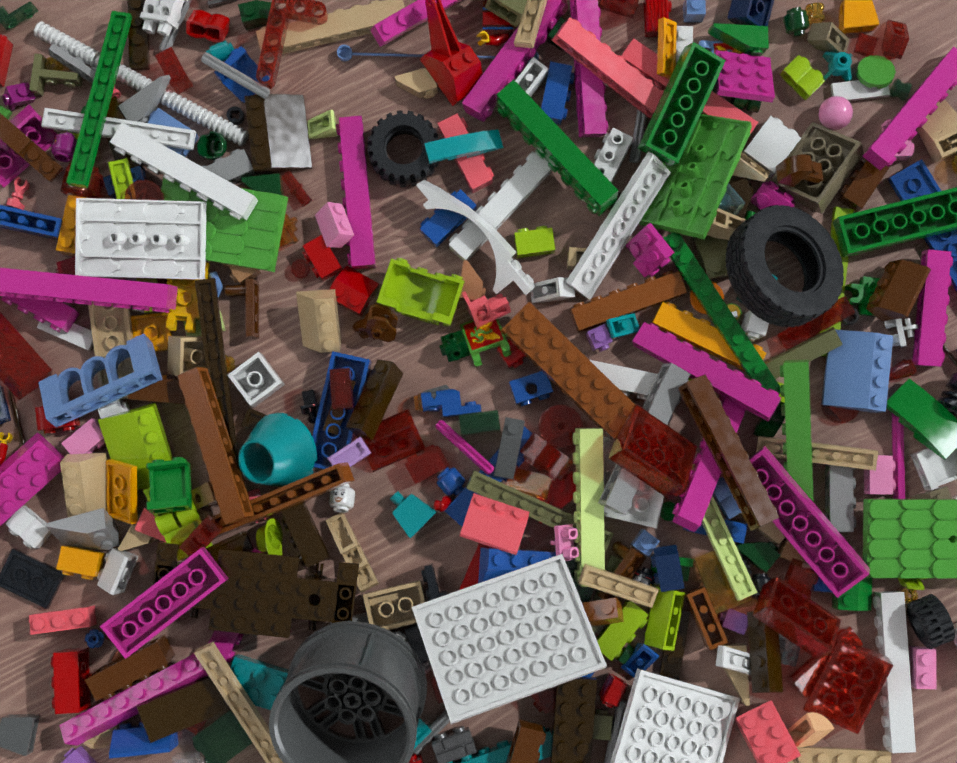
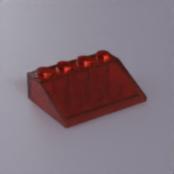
(654, 453)
(849, 685)

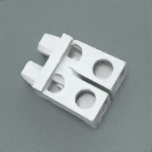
(162, 14)

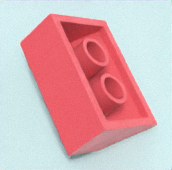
(494, 524)

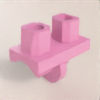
(564, 541)

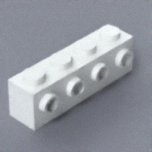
(613, 153)

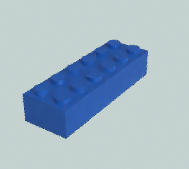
(327, 442)

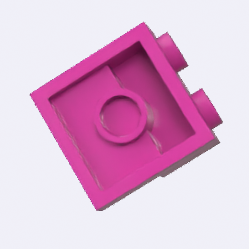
(649, 251)

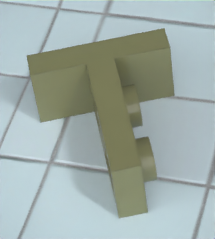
(51, 77)

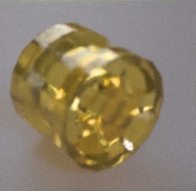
(815, 12)

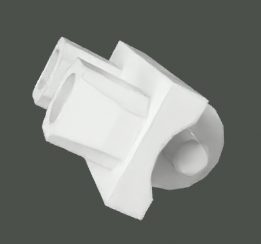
(899, 339)

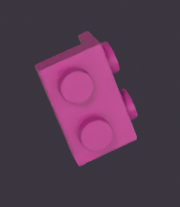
(769, 195)

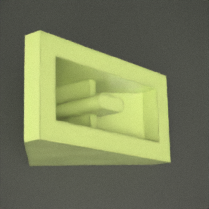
(322, 125)

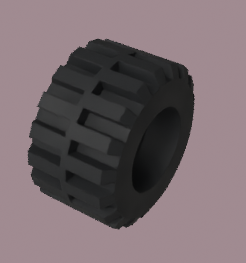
(930, 621)

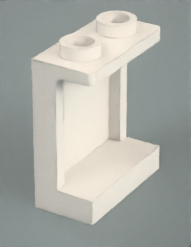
(772, 144)
(933, 469)

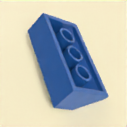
(498, 562)

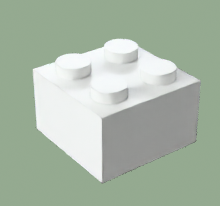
(256, 379)

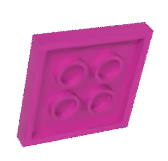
(745, 77)

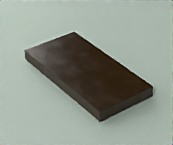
(181, 708)

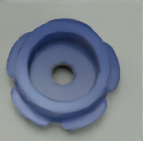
(99, 638)

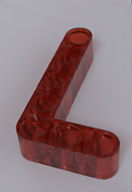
(279, 33)

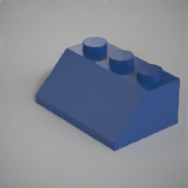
(134, 741)

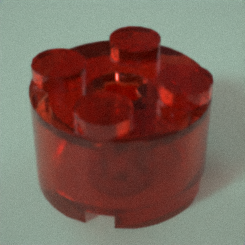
(94, 187)

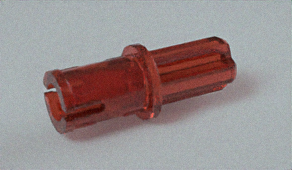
(296, 188)

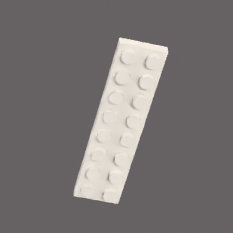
(618, 226)

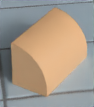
(810, 729)

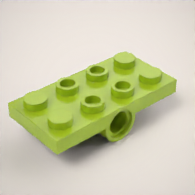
(177, 525)

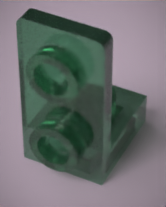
(12, 19)

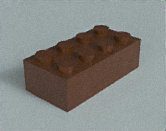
(124, 672)

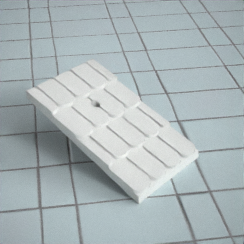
(140, 238)

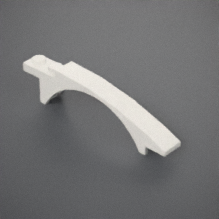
(506, 267)

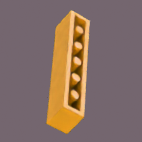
(696, 332)

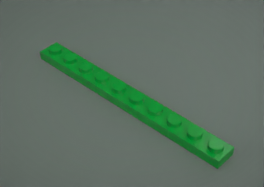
(99, 100)
(720, 313)

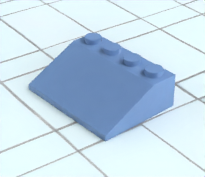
(858, 372)

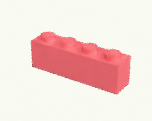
(472, 168)

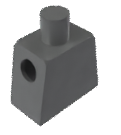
(19, 732)

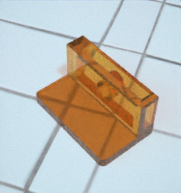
(530, 483)

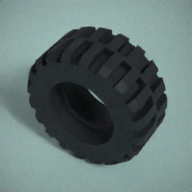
(385, 132)

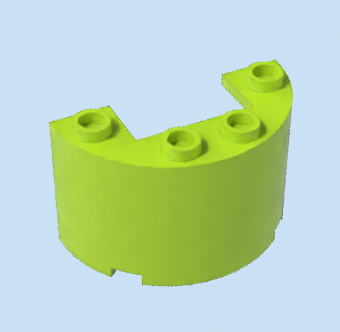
(420, 293)

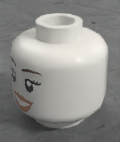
(342, 499)

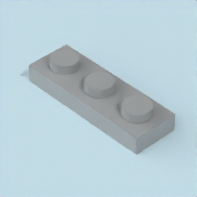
(73, 63)

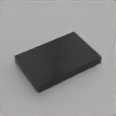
(30, 578)

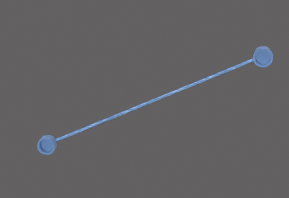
(345, 54)

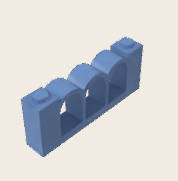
(56, 388)

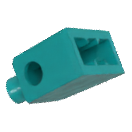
(411, 513)

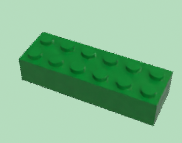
(681, 104)

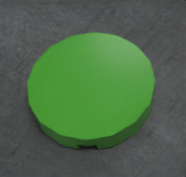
(875, 71)

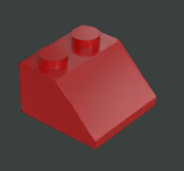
(354, 290)

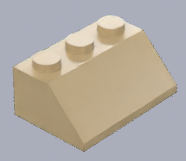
(319, 320)
(84, 482)

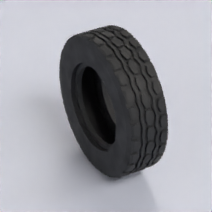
(756, 284)

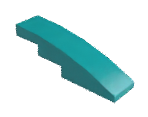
(464, 145)

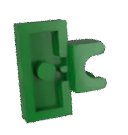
(862, 293)

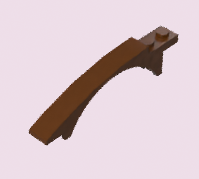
(28, 150)

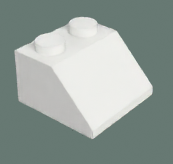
(116, 571)

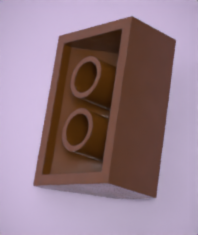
(897, 290)

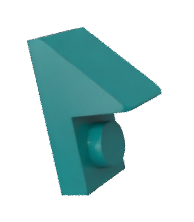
(622, 326)

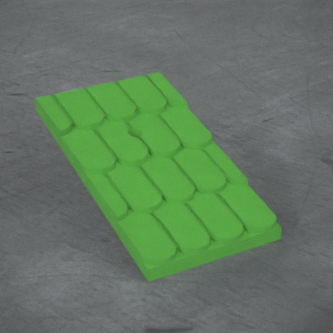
(700, 179)
(240, 242)
(910, 538)

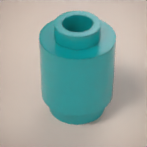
(221, 50)

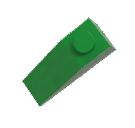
(744, 38)

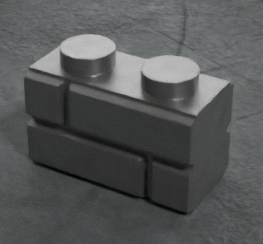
(453, 745)

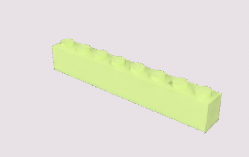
(589, 488)

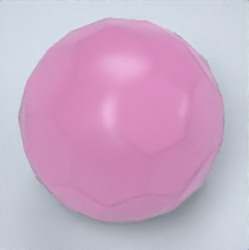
(835, 113)

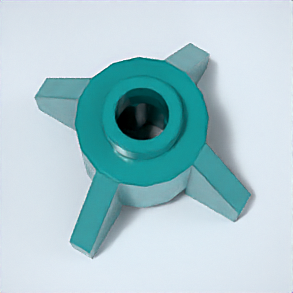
(838, 65)

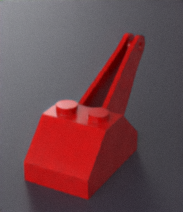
(449, 62)

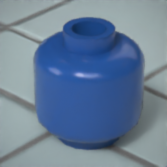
(450, 481)

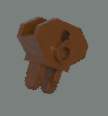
(377, 325)

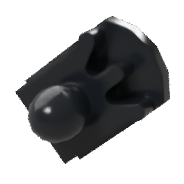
(310, 406)

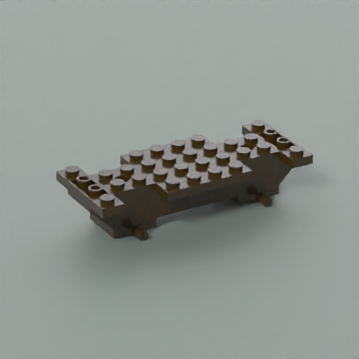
(268, 592)

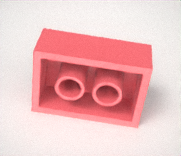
(767, 735)

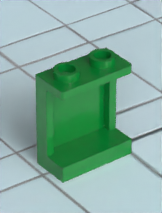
(169, 486)

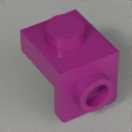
(17, 95)

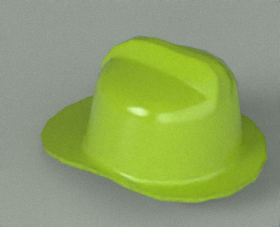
(270, 537)

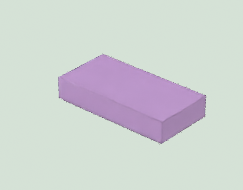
(351, 453)

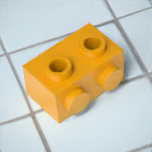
(80, 561)

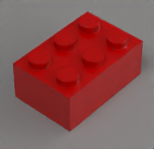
(70, 690)

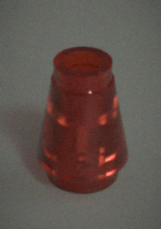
(902, 370)

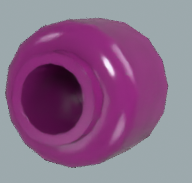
(64, 146)

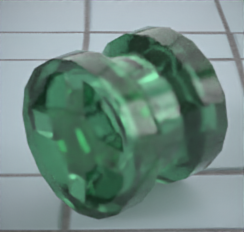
(900, 89)

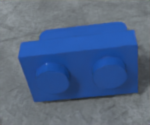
(242, 62)

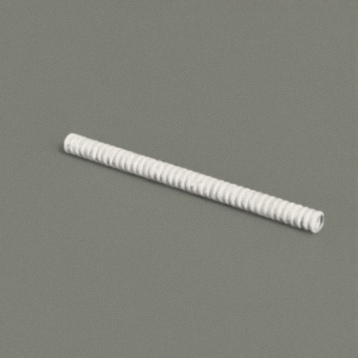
(136, 80)

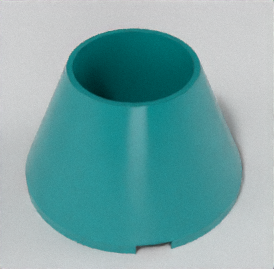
(289, 446)

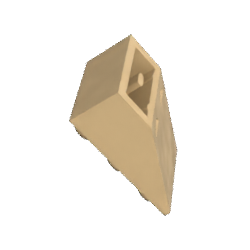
(940, 132)

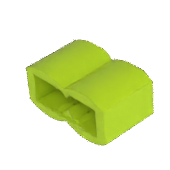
(802, 77)

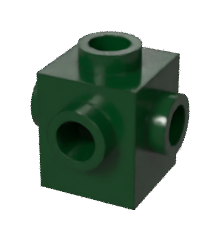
(454, 346)

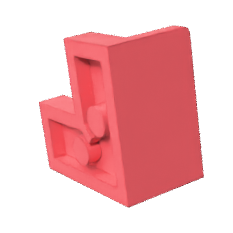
(486, 310)

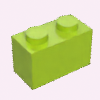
(534, 242)

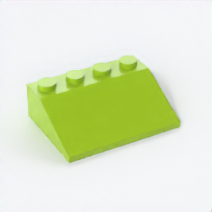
(136, 439)

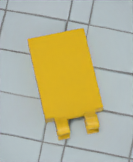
(186, 304)

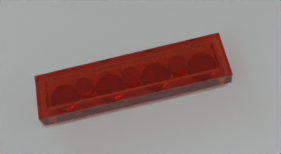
(795, 335)

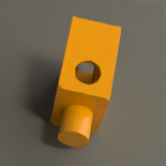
(857, 16)

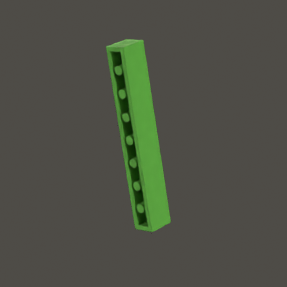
(798, 423)

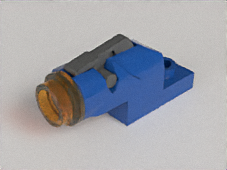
(446, 400)

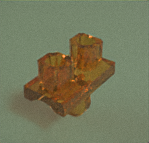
(288, 236)

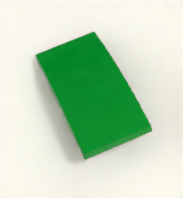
(925, 418)

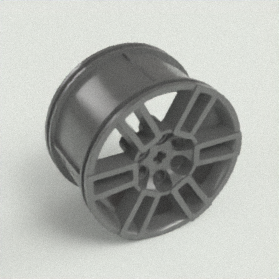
(388, 682)

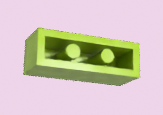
(664, 620)
(616, 635)

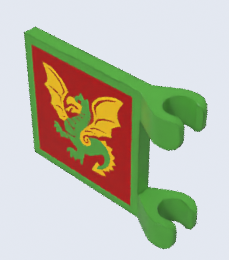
(484, 338)

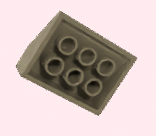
(837, 157)

